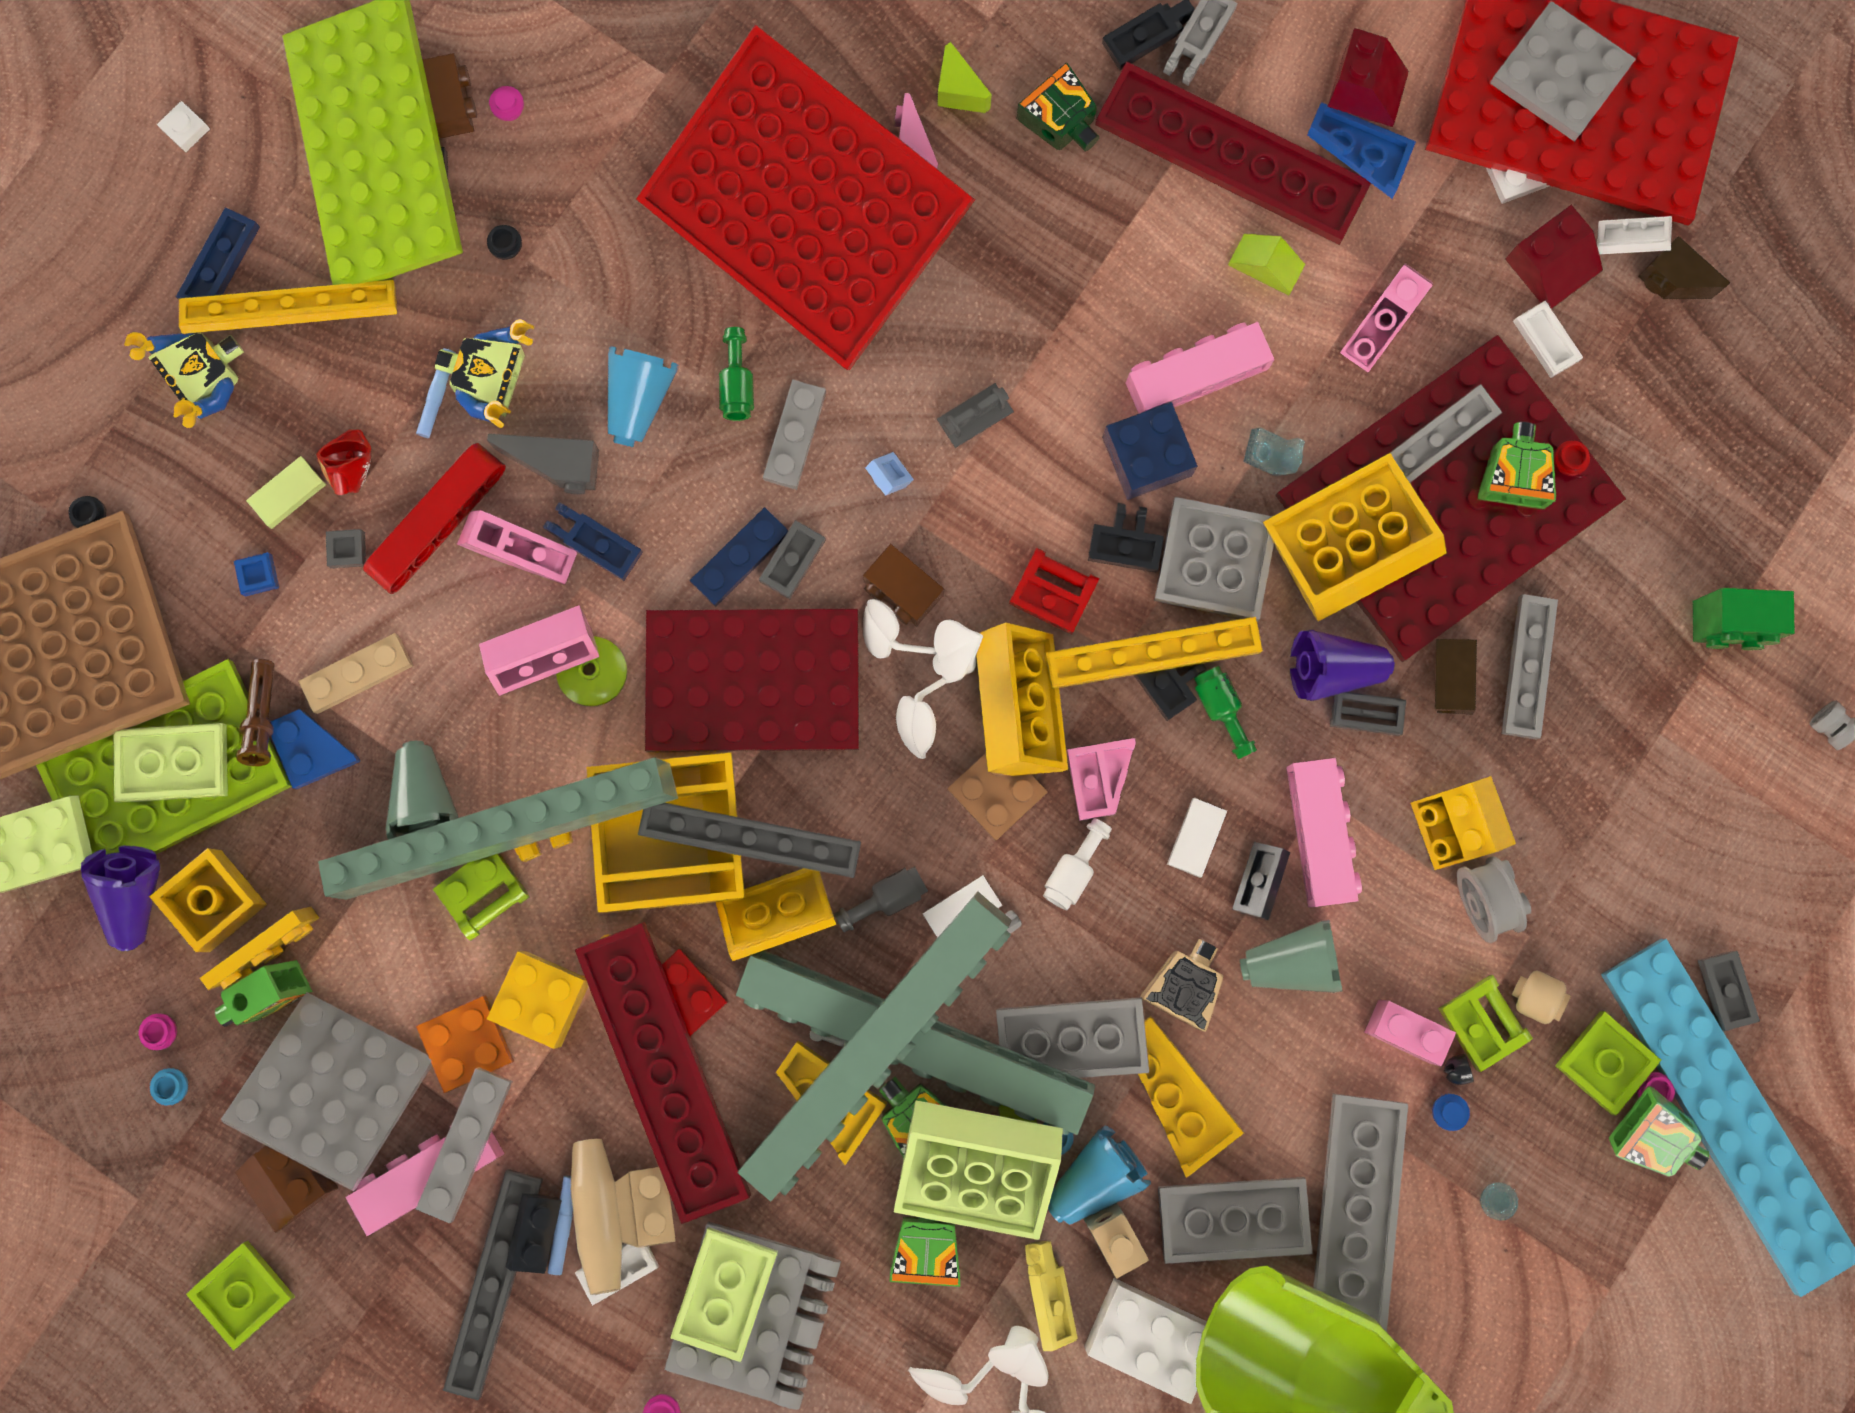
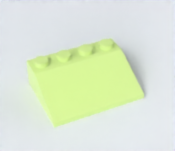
(978, 1170)

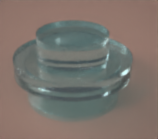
(1499, 1201)

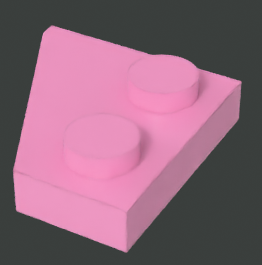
(1099, 776)

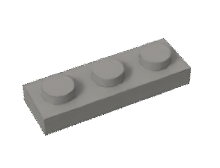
(794, 434)

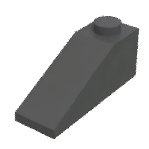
(563, 462)

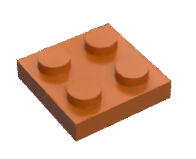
(462, 1042)

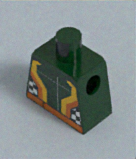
(1060, 111)

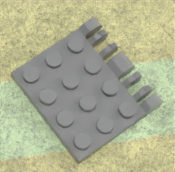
(772, 1329)

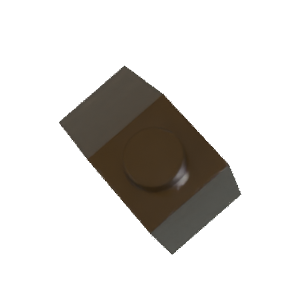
(1682, 274)

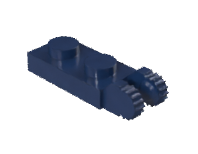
(596, 542)

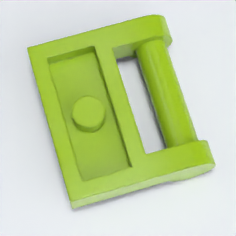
(474, 883)
(1475, 1029)

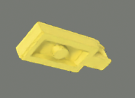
(1050, 1297)

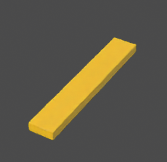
(287, 306)
(1153, 652)

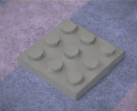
(1562, 71)
(1215, 559)

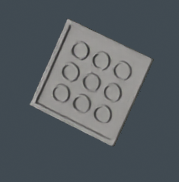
(328, 1091)

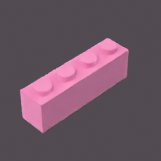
(1201, 369)
(1323, 833)
(399, 1190)

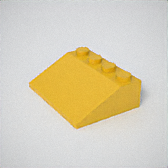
(1355, 537)

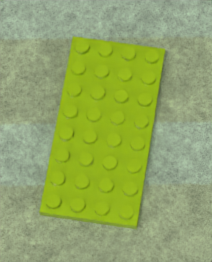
(372, 143)

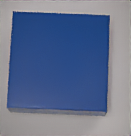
(256, 574)

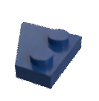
(308, 749)

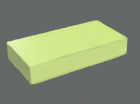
(286, 492)

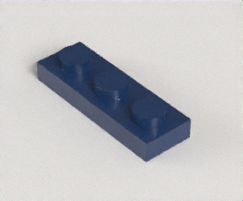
(219, 256)
(739, 557)

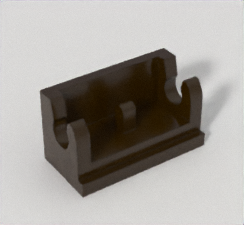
(1455, 676)

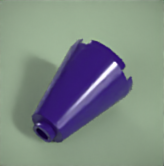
(1336, 665)
(120, 892)

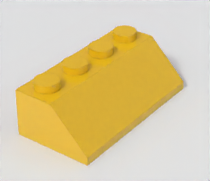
(1018, 703)

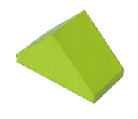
(960, 85)
(1268, 261)

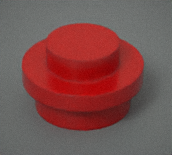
(1571, 458)

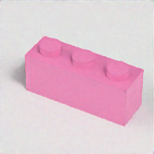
(538, 650)

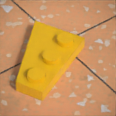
(801, 1070)

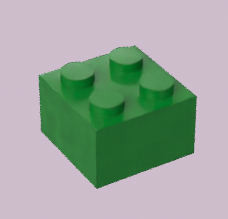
(1743, 618)

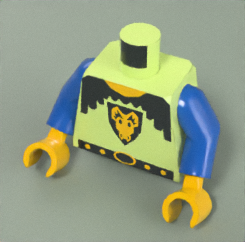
(192, 369)
(487, 370)

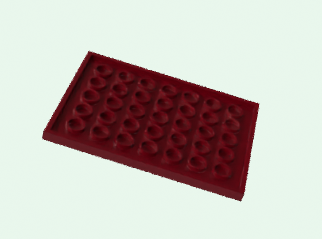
(1483, 539)

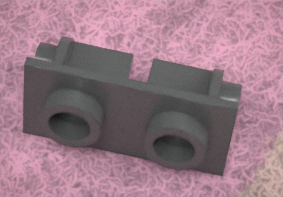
(975, 415)

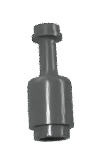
(888, 896)

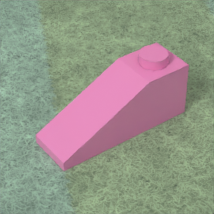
(516, 546)

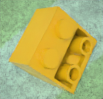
(1463, 823)

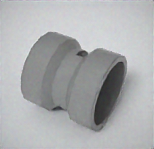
(1835, 725)

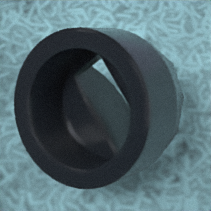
(1458, 1070)

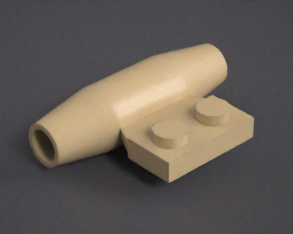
(612, 1213)

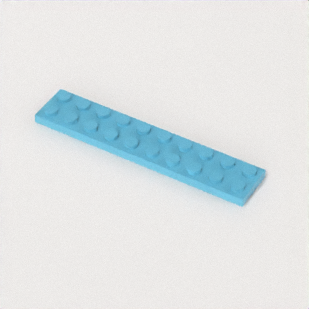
(1732, 1118)

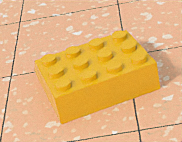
(657, 873)

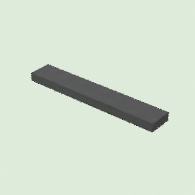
(751, 839)
(489, 1292)

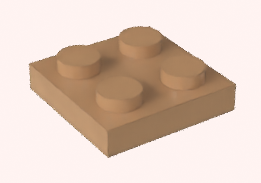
(995, 798)

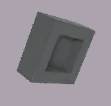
(345, 548)

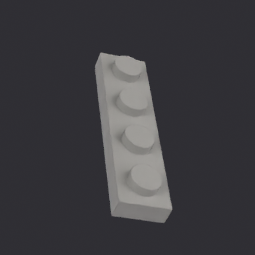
(1445, 433)
(1529, 666)
(464, 1145)

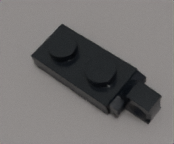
(1146, 32)

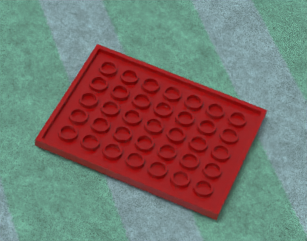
(1643, 143)
(804, 198)

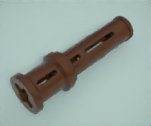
(257, 724)

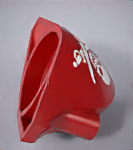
(346, 461)

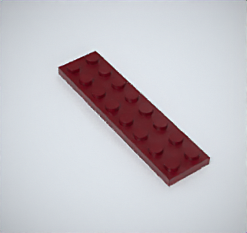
(1233, 153)
(663, 1073)

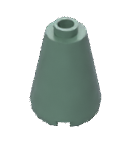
(417, 792)
(1295, 961)

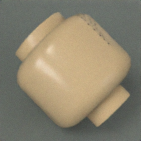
(1541, 997)

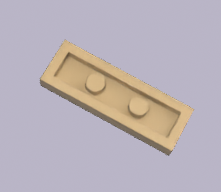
(355, 673)

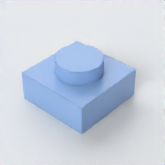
(889, 473)

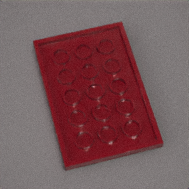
(752, 680)

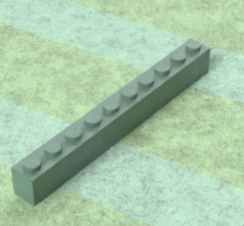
(498, 829)
(875, 1046)
(942, 1052)

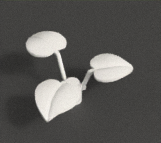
(954, 659)
(1016, 1357)

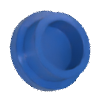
(1450, 1112)

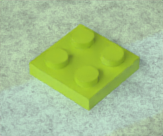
(1608, 1063)
(240, 1295)

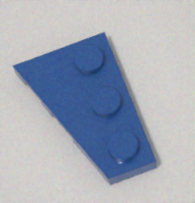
(1363, 146)

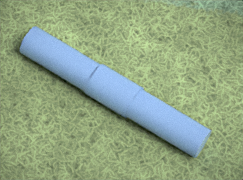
(433, 402)
(562, 1230)

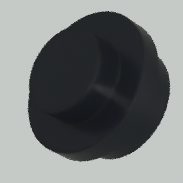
(504, 242)
(86, 510)

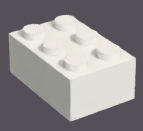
(1147, 1340)

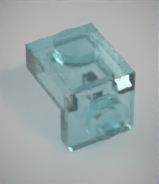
(1273, 452)

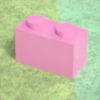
(1410, 1032)

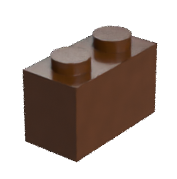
(448, 95)
(902, 586)

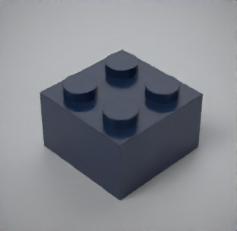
(1149, 450)

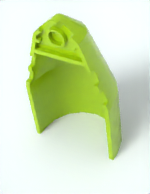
(1303, 1351)

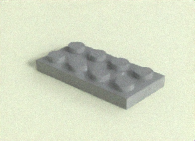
(1079, 1036)
(1234, 1220)

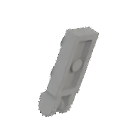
(1200, 35)

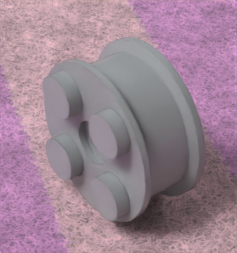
(1493, 899)

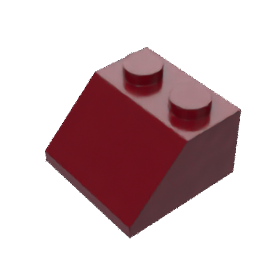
(1369, 79)
(1557, 257)

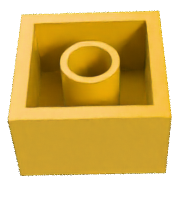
(208, 900)
(538, 999)

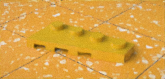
(1185, 1105)

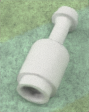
(1073, 871)

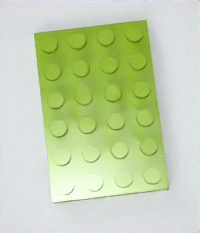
(88, 772)

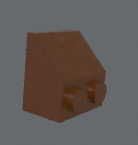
(282, 1186)

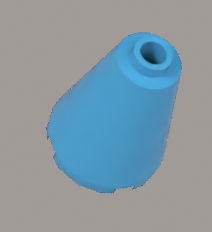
(635, 393)
(1097, 1179)

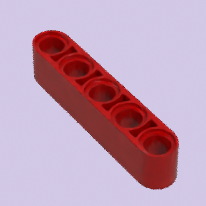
(434, 518)

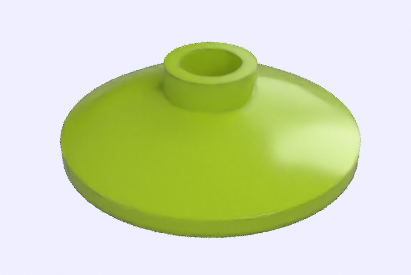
(603, 683)

